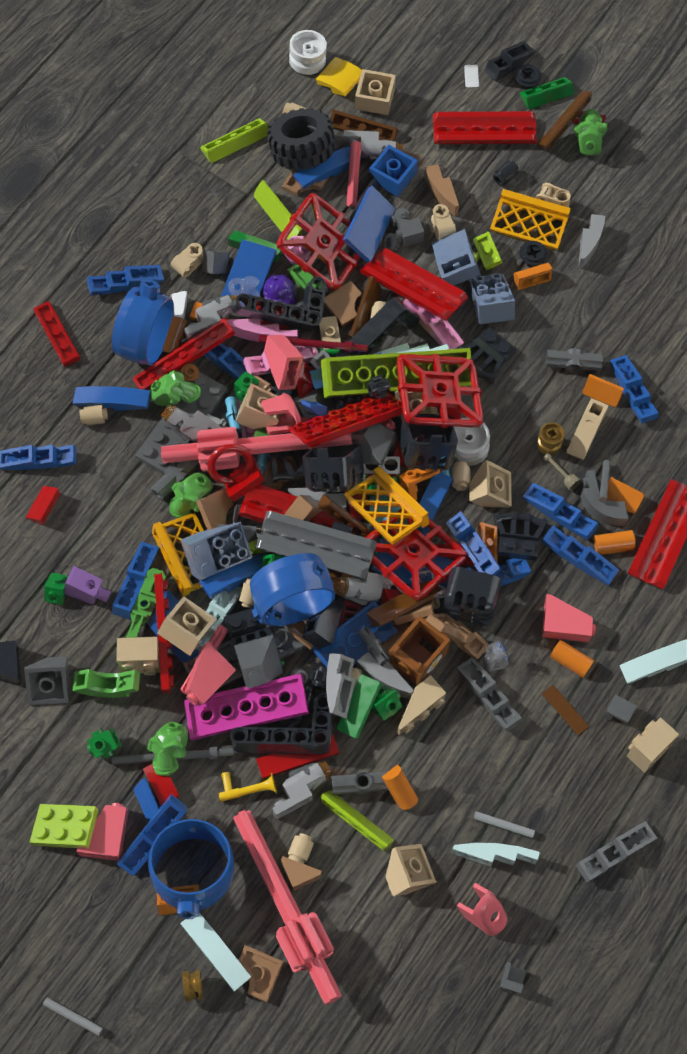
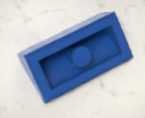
(146, 799)

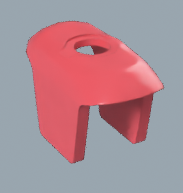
(280, 405)
(483, 912)

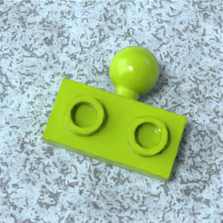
(487, 251)

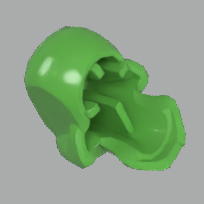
(590, 132)
(172, 388)
(188, 492)
(168, 746)

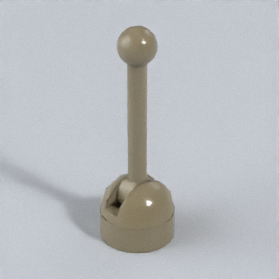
(571, 481)

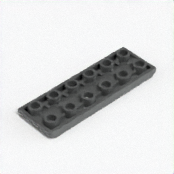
(337, 549)

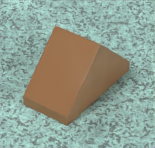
(304, 508)
(299, 874)

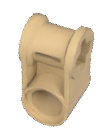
(554, 195)
(442, 222)
(188, 260)

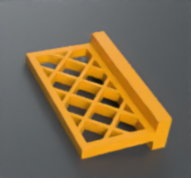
(537, 207)
(401, 499)
(172, 555)

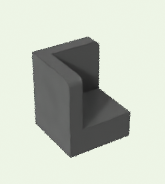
(215, 261)
(620, 709)
(512, 980)

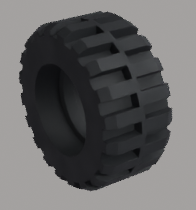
(301, 139)

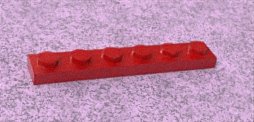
(185, 354)
(166, 661)

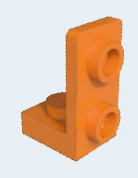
(412, 477)

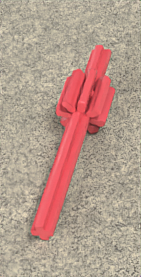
(212, 439)
(304, 936)

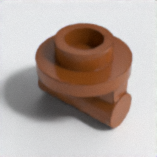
(190, 372)

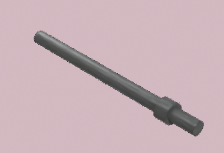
(212, 753)

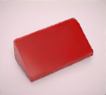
(43, 505)

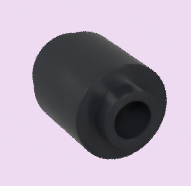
(506, 173)

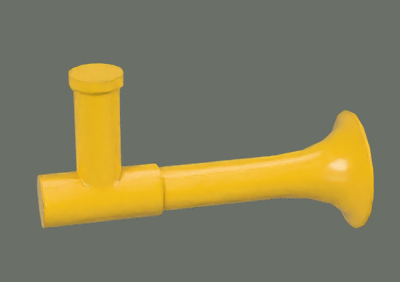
(230, 793)

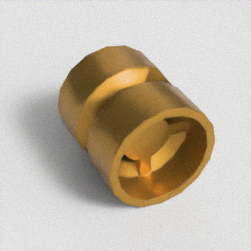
(550, 438)

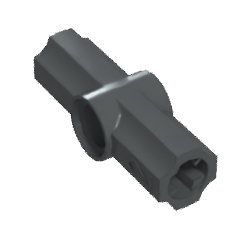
(574, 360)
(174, 473)
(348, 783)

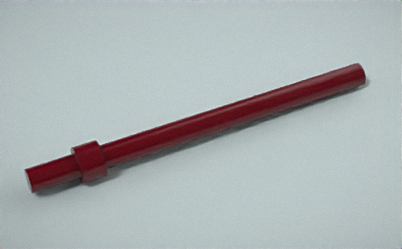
(348, 346)

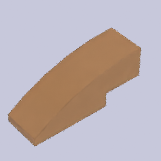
(441, 188)

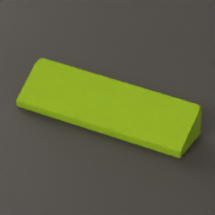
(235, 140)
(275, 208)
(357, 820)

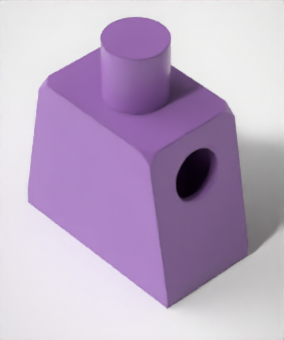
(85, 586)

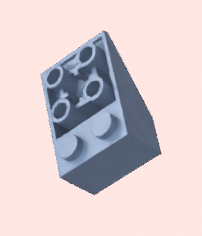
(455, 258)
(492, 298)
(216, 550)

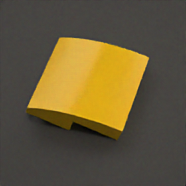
(339, 76)

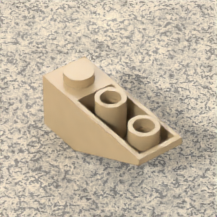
(587, 429)
(423, 700)

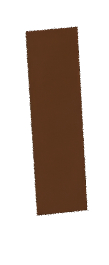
(566, 711)

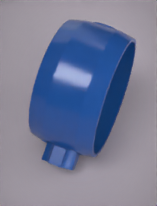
(142, 324)
(291, 590)
(190, 904)

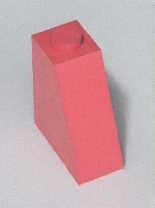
(283, 360)
(566, 621)
(207, 674)
(108, 834)

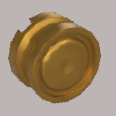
(192, 985)

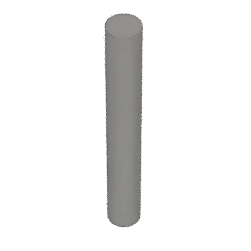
(504, 824)
(76, 1018)

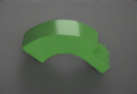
(106, 684)

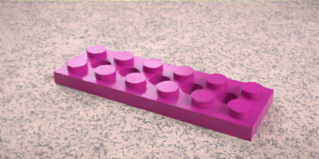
(256, 715)

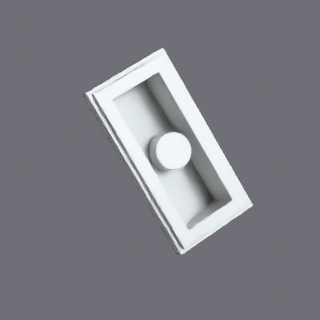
(180, 303)

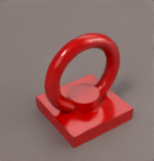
(241, 479)

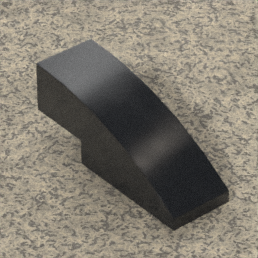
(508, 60)

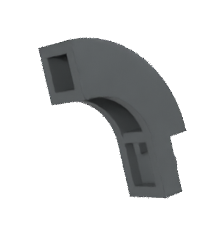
(610, 512)

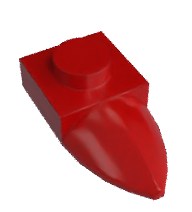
(304, 381)

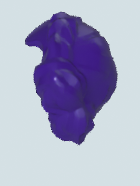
(279, 289)

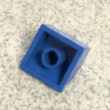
(394, 170)

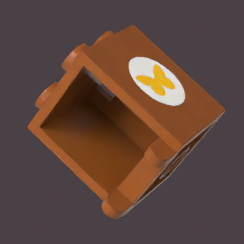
(412, 658)

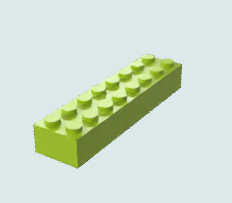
(351, 373)

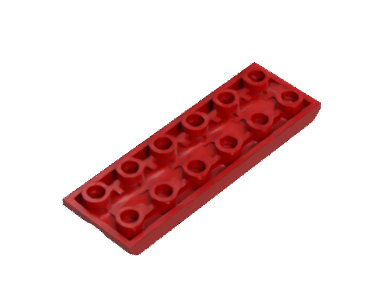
(485, 127)
(415, 283)
(347, 420)
(265, 499)
(663, 538)

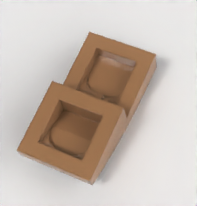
(474, 648)

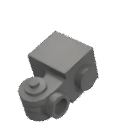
(408, 230)

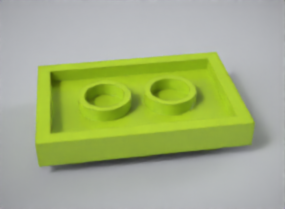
(64, 826)

